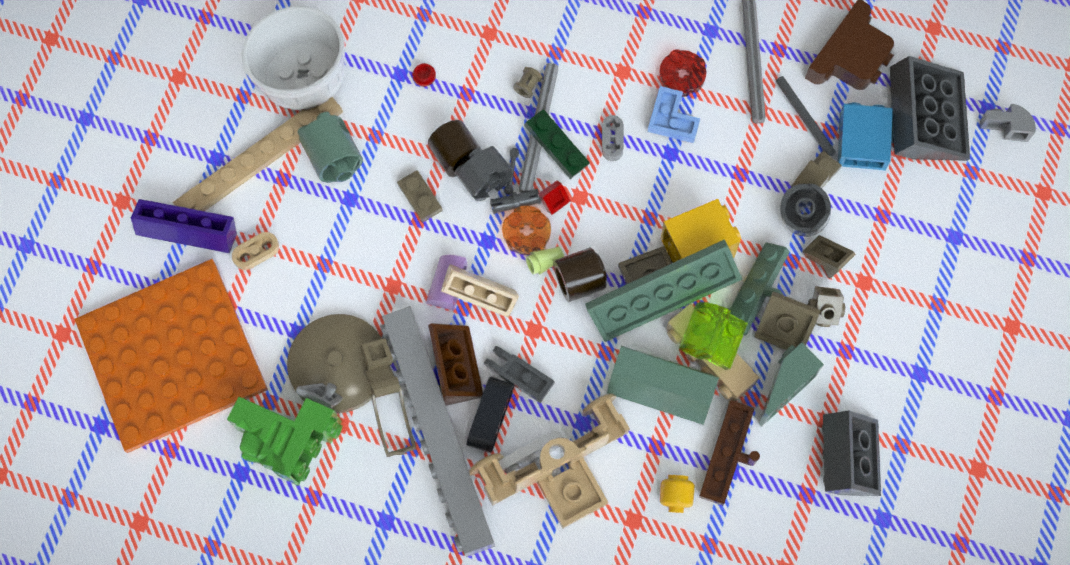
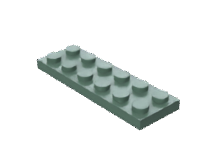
(664, 291)

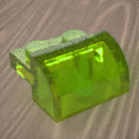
(713, 334)

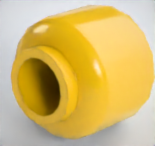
(677, 493)

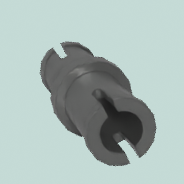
(515, 200)

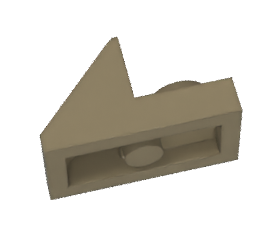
(819, 171)
(828, 254)

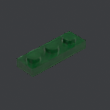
(556, 144)

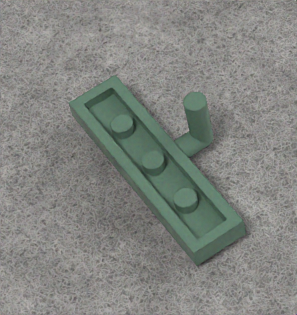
(759, 283)

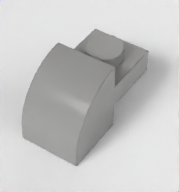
(1015, 122)

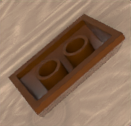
(455, 363)

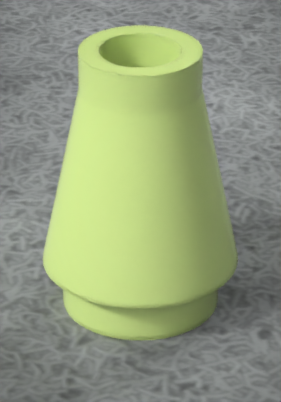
(542, 260)

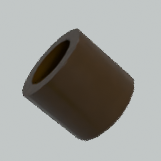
(452, 145)
(580, 274)

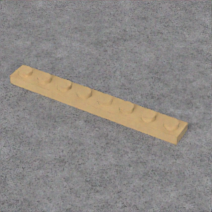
(253, 159)

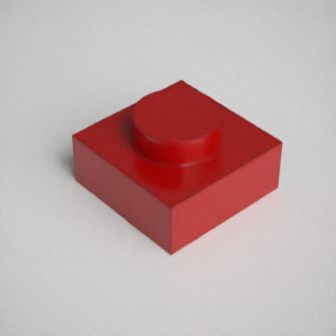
(554, 197)

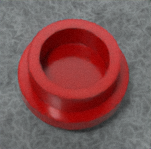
(424, 74)

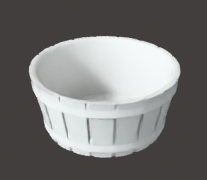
(293, 42)

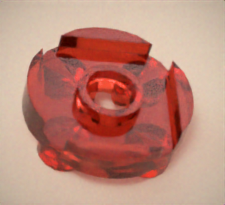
(684, 60)

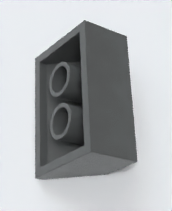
(851, 454)

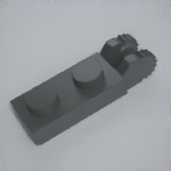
(521, 374)

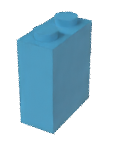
(865, 136)

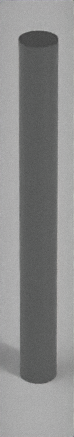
(805, 116)

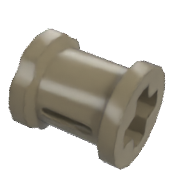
(526, 89)

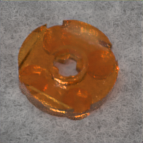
(536, 221)

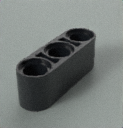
(490, 414)

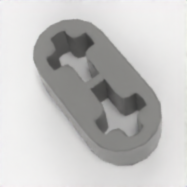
(607, 138)

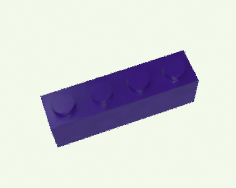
(184, 226)

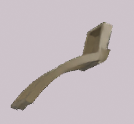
(384, 383)

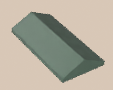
(662, 385)

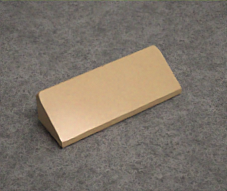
(479, 291)

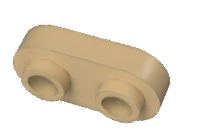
(255, 249)

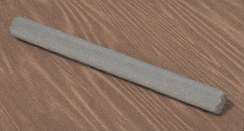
(754, 61)
(534, 147)

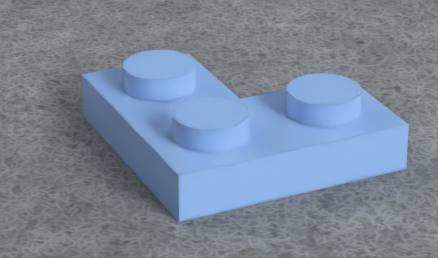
(667, 120)

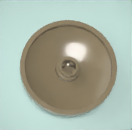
(332, 354)

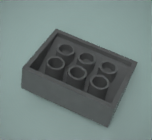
(929, 111)

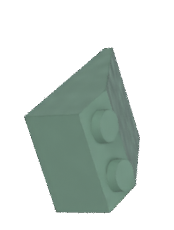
(795, 372)

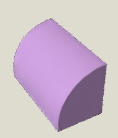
(435, 295)

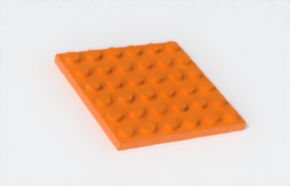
(170, 355)

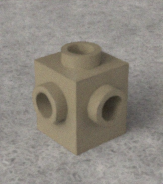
(830, 303)

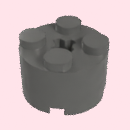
(484, 172)
(805, 196)

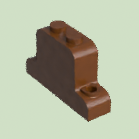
(853, 51)

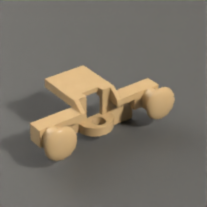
(572, 492)

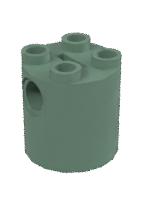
(330, 148)

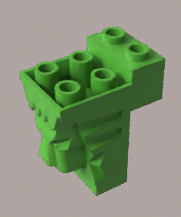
(283, 443)

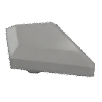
(320, 393)

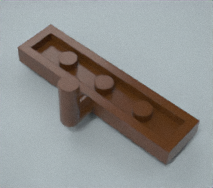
(728, 453)

